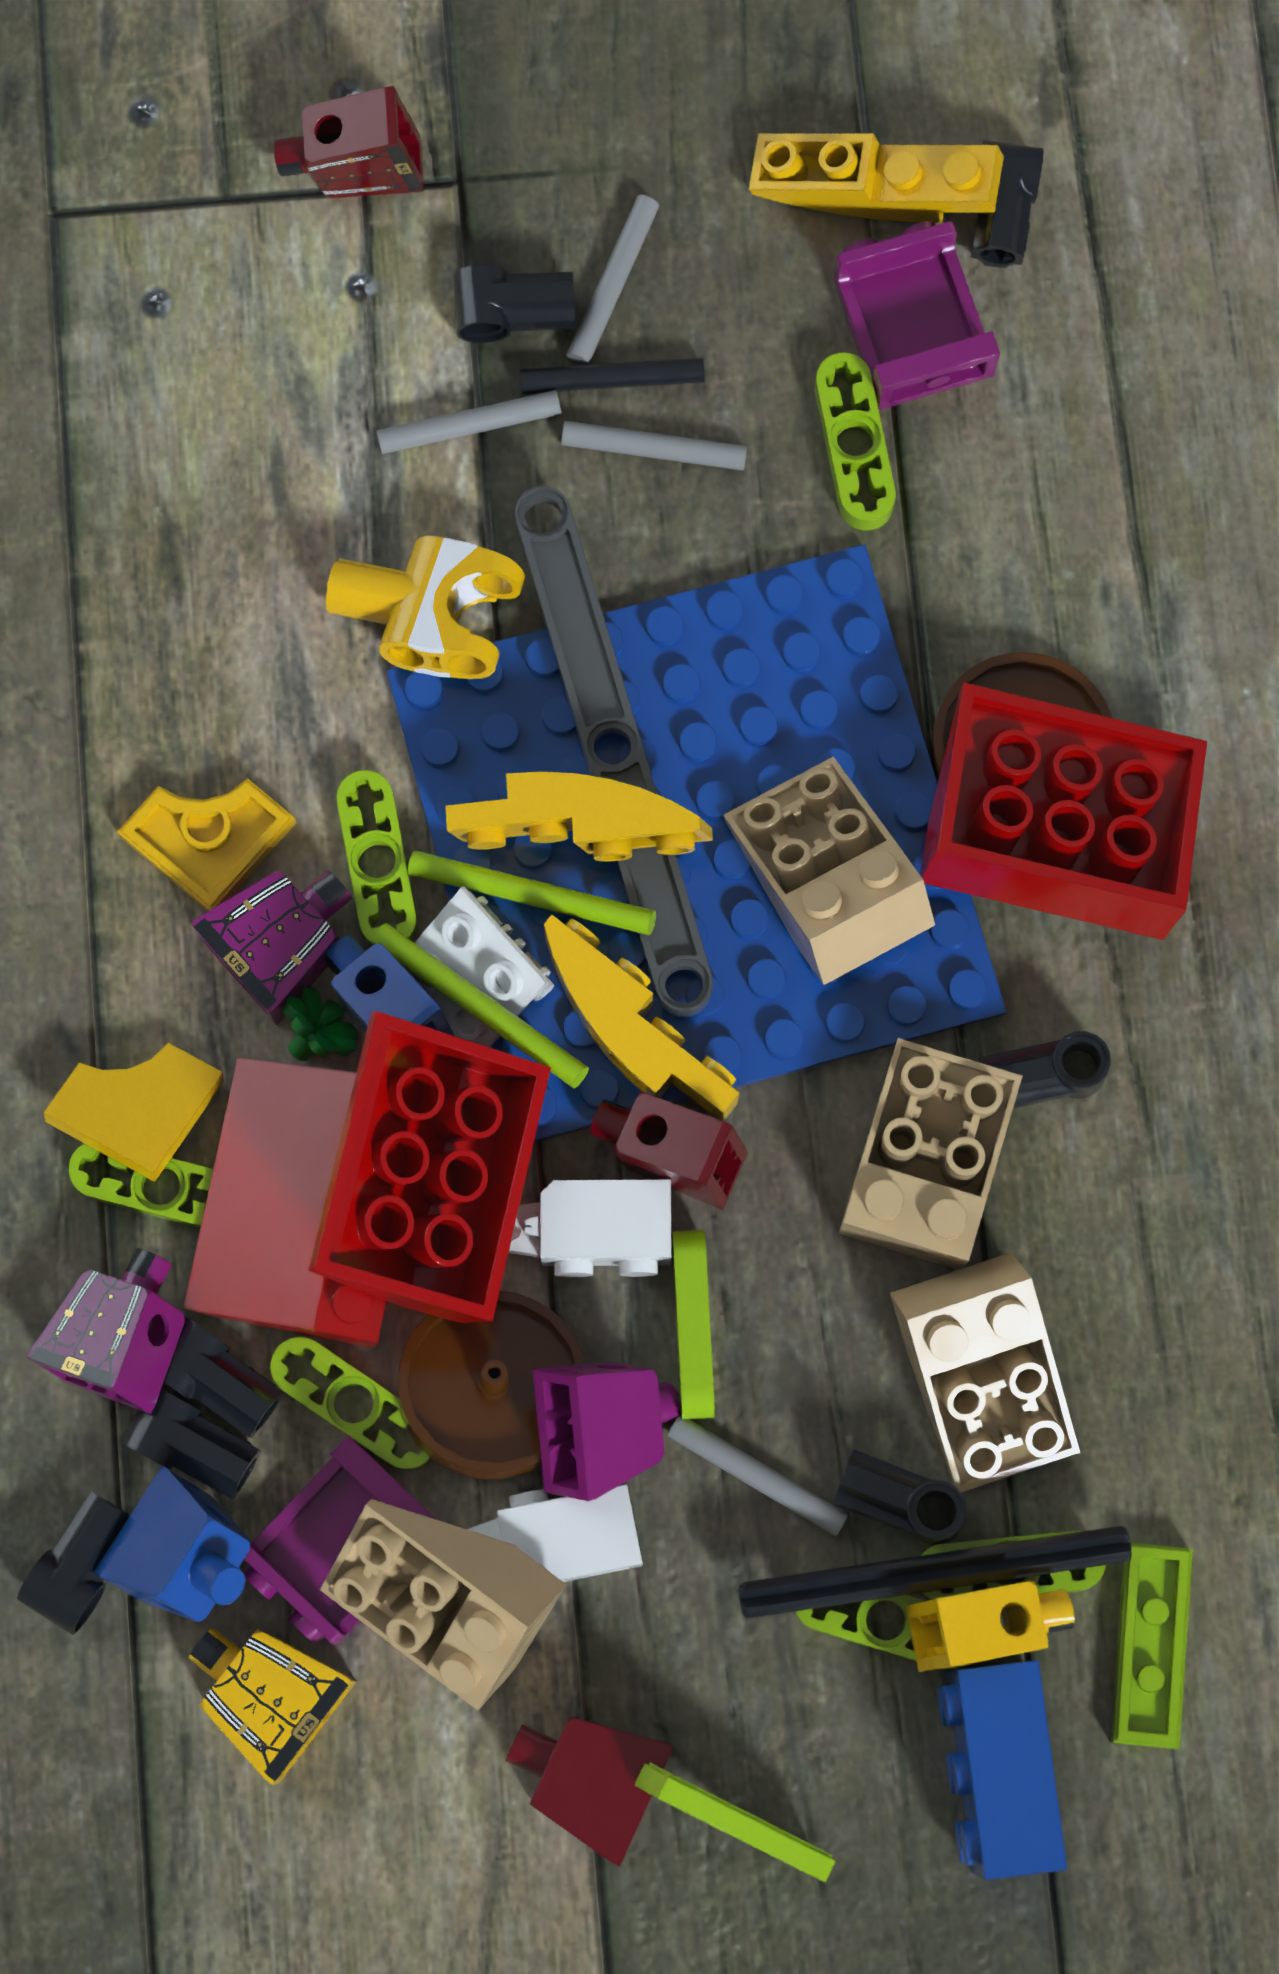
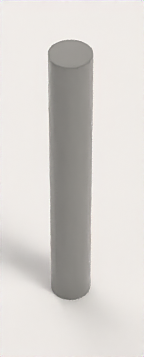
(612, 280)
(469, 422)
(654, 445)
(758, 1475)

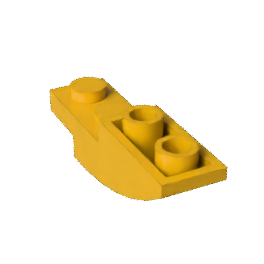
(875, 181)
(602, 812)
(612, 1007)

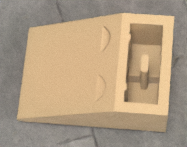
(831, 870)
(930, 1155)
(986, 1371)
(443, 1596)

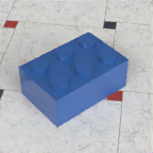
(1002, 1770)

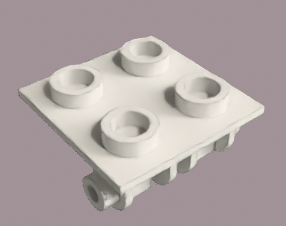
(480, 950)

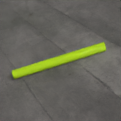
(532, 892)
(481, 1006)

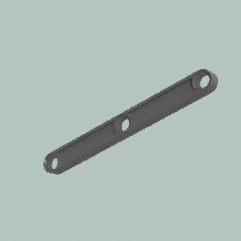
(600, 708)

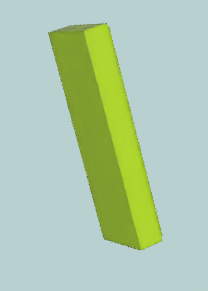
(1152, 1646)
(735, 1821)

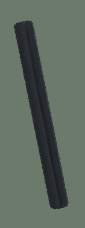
(934, 1572)

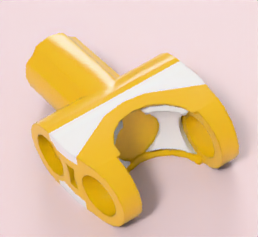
(425, 603)

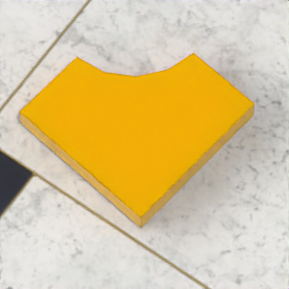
(209, 842)
(137, 1111)

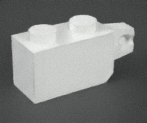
(597, 1225)
(570, 1534)

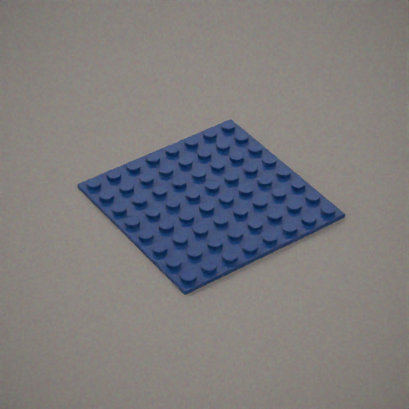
(729, 702)

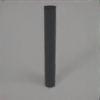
(612, 375)

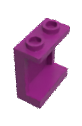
(913, 314)
(310, 1532)

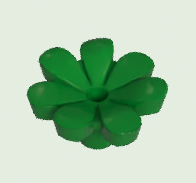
(318, 1026)

